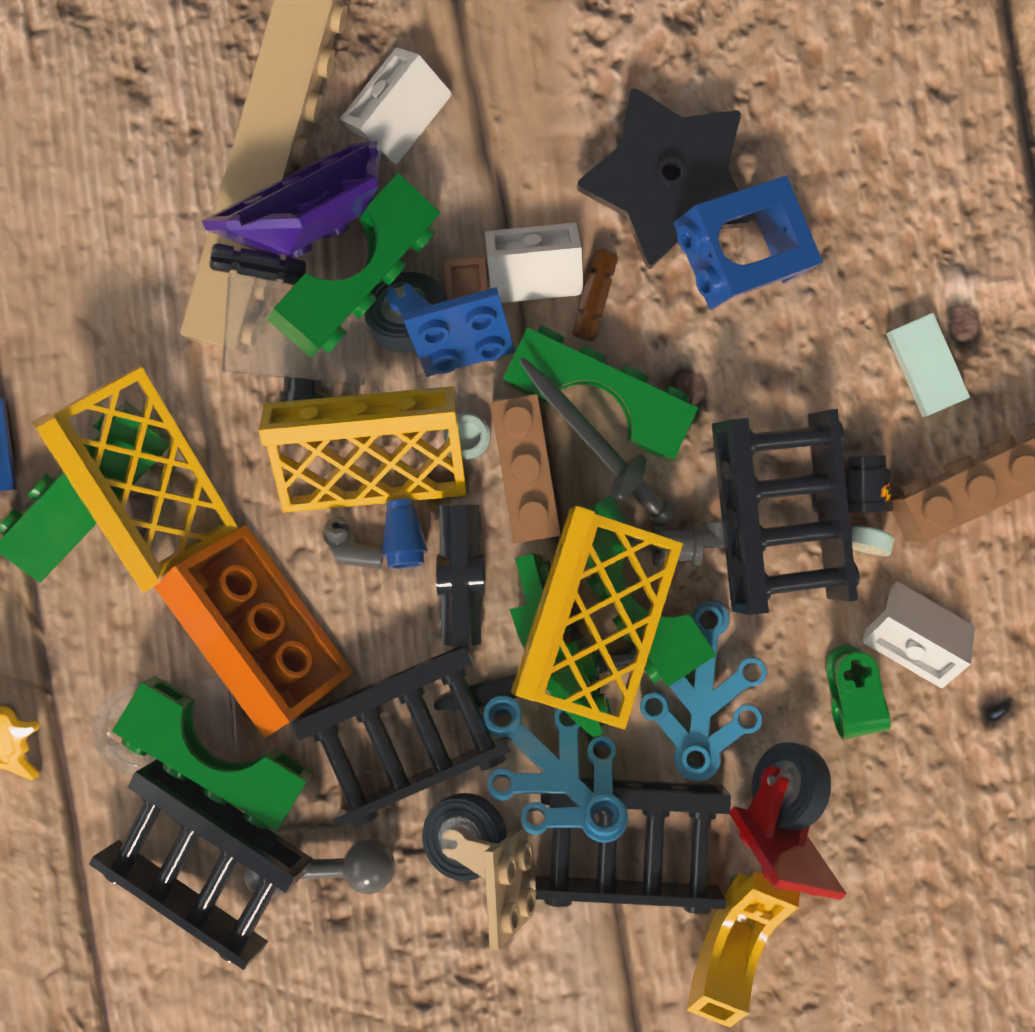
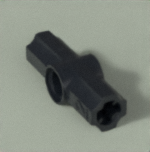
(460, 575)

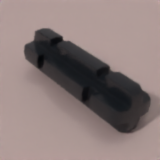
(256, 264)

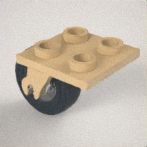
(470, 841)

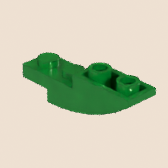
(562, 682)

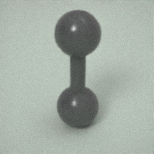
(366, 868)

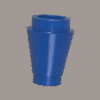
(403, 536)

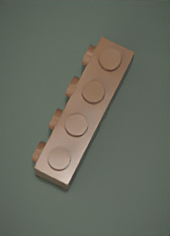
(967, 488)

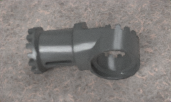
(694, 540)

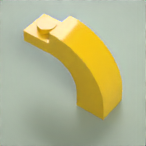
(734, 945)

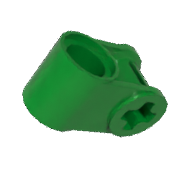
(856, 701)

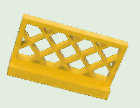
(361, 421)
(101, 500)
(556, 606)

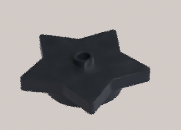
(660, 141)

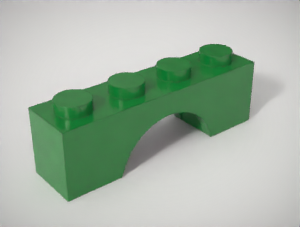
(318, 307)
(654, 417)
(678, 641)
(162, 725)

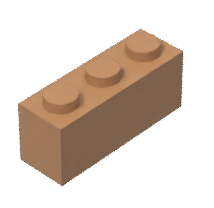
(525, 468)

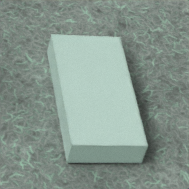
(928, 365)

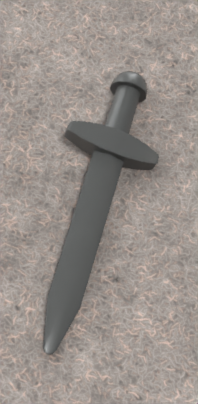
(628, 474)

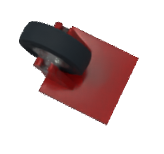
(789, 796)

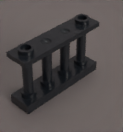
(739, 501)
(366, 707)
(656, 802)
(224, 826)

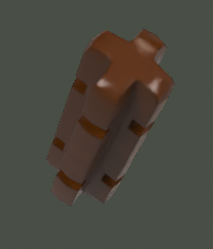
(595, 295)

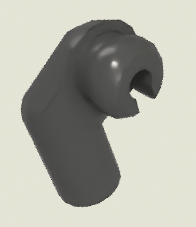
(346, 546)

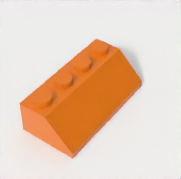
(253, 629)

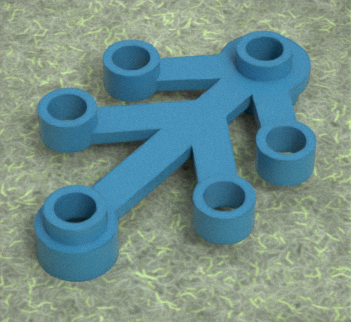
(705, 701)
(558, 776)

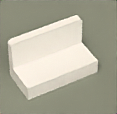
(397, 104)
(535, 262)
(921, 636)

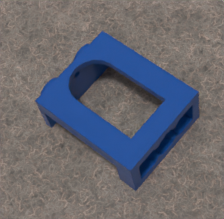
(781, 225)

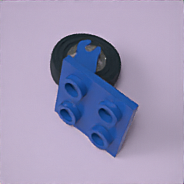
(443, 332)

